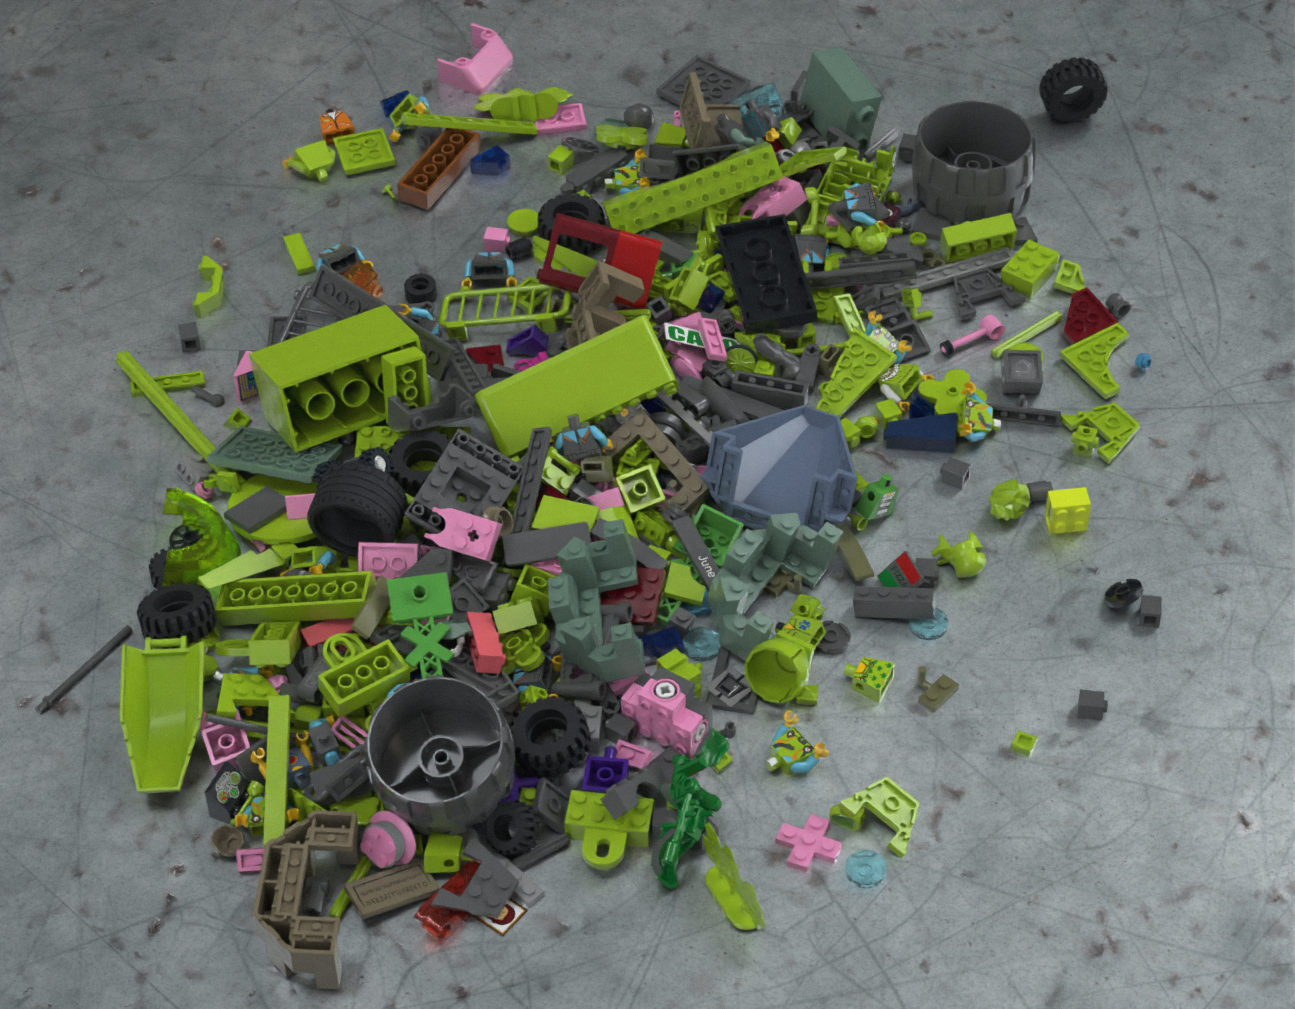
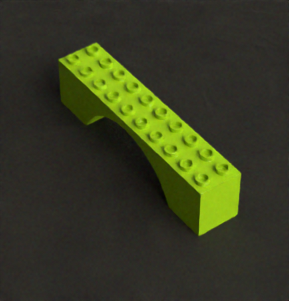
(689, 193)

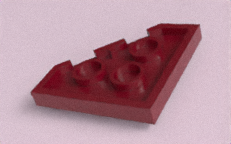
(1086, 316)

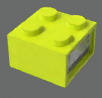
(1067, 510)

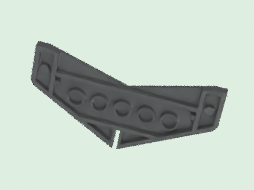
(461, 667)

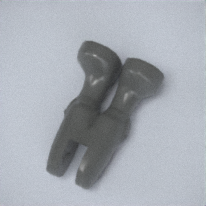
(775, 353)

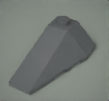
(671, 249)

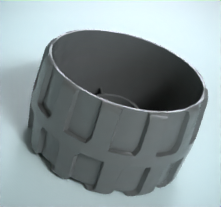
(973, 161)
(436, 722)

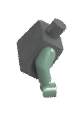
(731, 133)

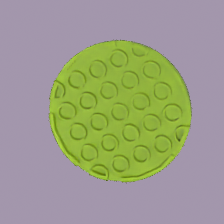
(280, 528)

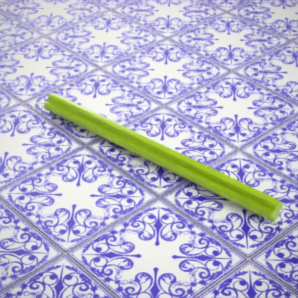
(170, 409)

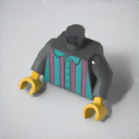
(760, 121)

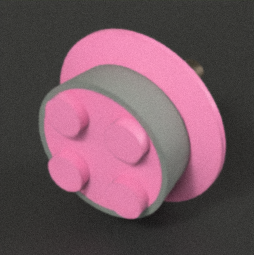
(388, 840)

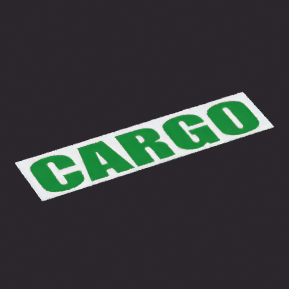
(692, 336)

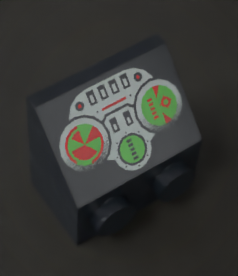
(226, 793)

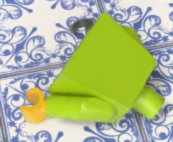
(312, 160)

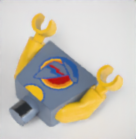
(300, 763)

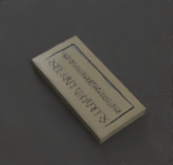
(391, 889)

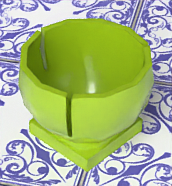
(779, 667)

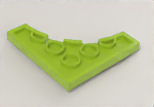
(805, 159)
(717, 213)
(1091, 358)

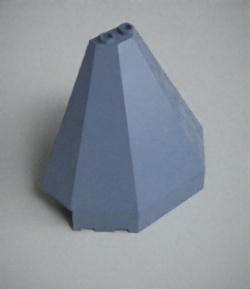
(781, 467)

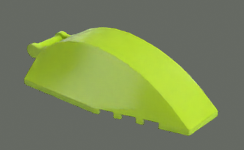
(161, 710)

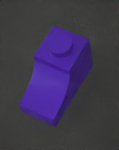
(529, 341)

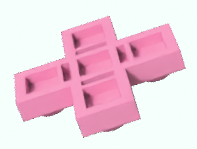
(808, 843)

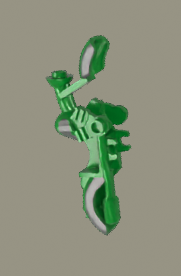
(691, 804)

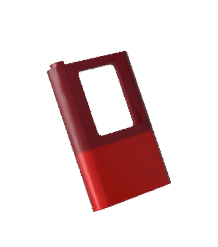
(626, 252)

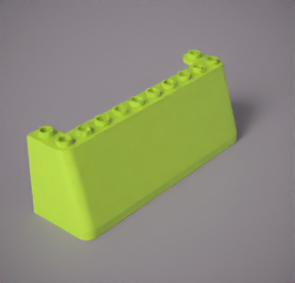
(585, 380)

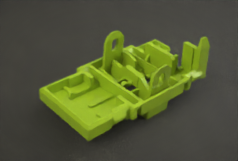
(848, 171)

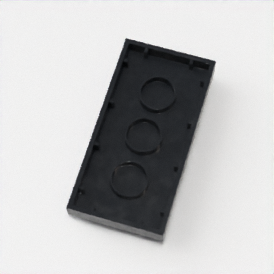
(765, 274)

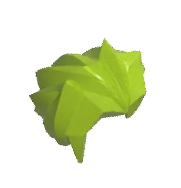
(1009, 500)

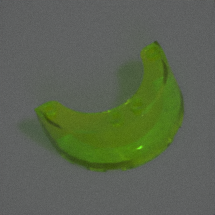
(212, 551)

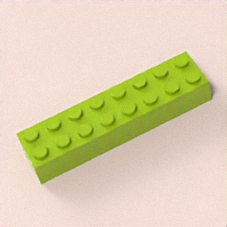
(293, 598)

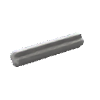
(881, 144)

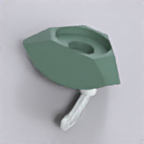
(457, 631)

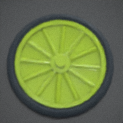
(741, 358)

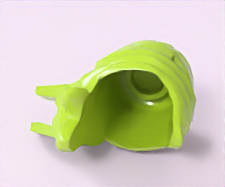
(964, 556)

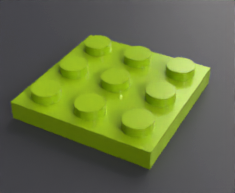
(364, 151)

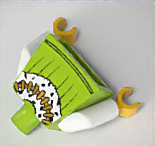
(900, 381)

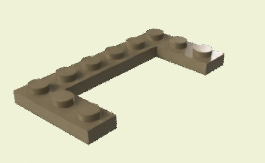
(643, 426)

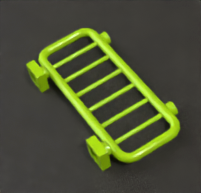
(544, 321)

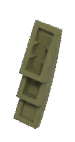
(853, 556)
(372, 609)

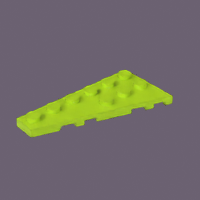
(855, 372)

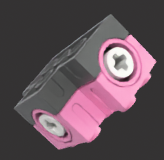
(668, 710)

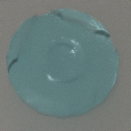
(930, 628)
(701, 644)
(866, 868)

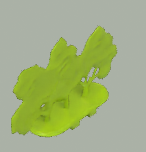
(523, 104)
(364, 806)
(732, 894)

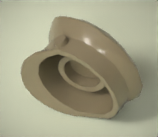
(501, 516)

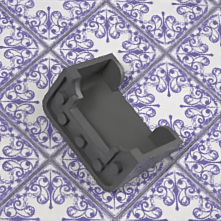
(452, 407)

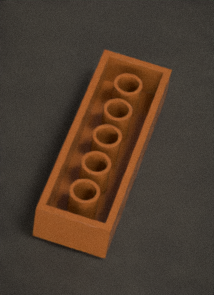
(438, 167)

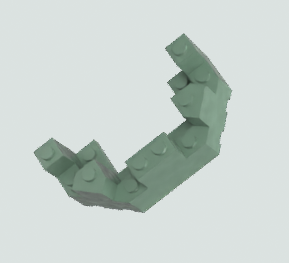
(751, 567)
(577, 610)

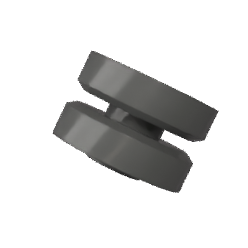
(670, 425)

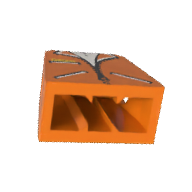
(335, 125)

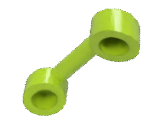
(813, 199)

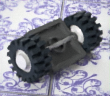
(374, 457)

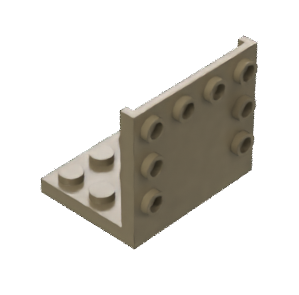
(700, 118)

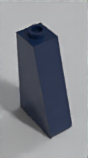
(923, 433)

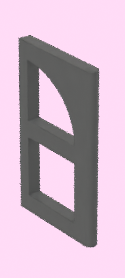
(738, 707)

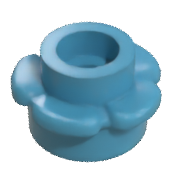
(1143, 361)

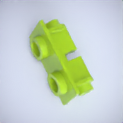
(637, 453)

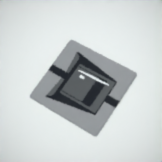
(729, 686)

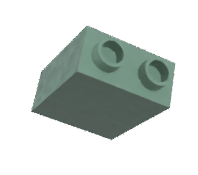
(840, 96)

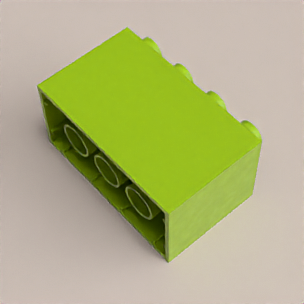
(329, 377)

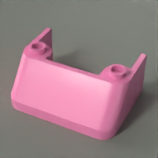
(485, 66)

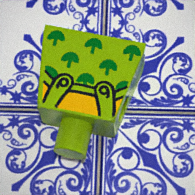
(871, 677)

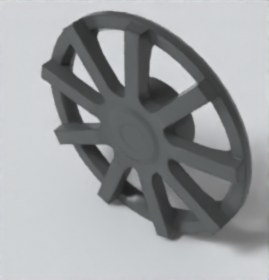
(580, 145)

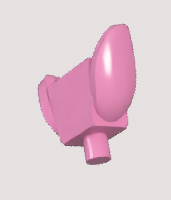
(687, 359)

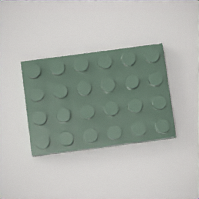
(270, 455)

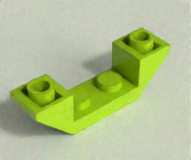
(208, 301)

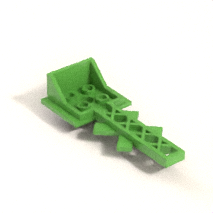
(718, 534)
(409, 609)

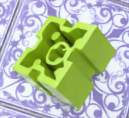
(679, 664)

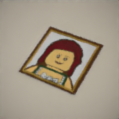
(508, 918)

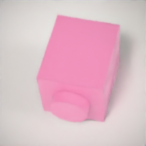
(496, 239)

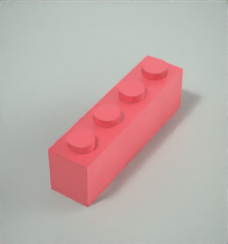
(322, 631)
(485, 643)

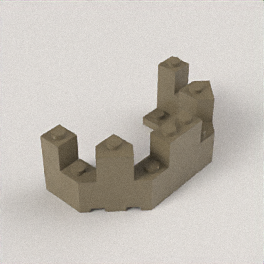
(596, 293)
(292, 940)

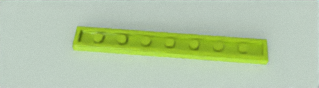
(469, 123)
(277, 767)

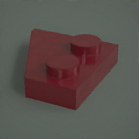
(486, 355)

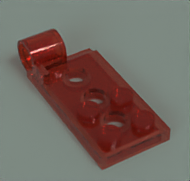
(444, 926)

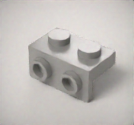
(193, 469)

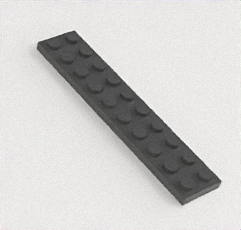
(349, 299)

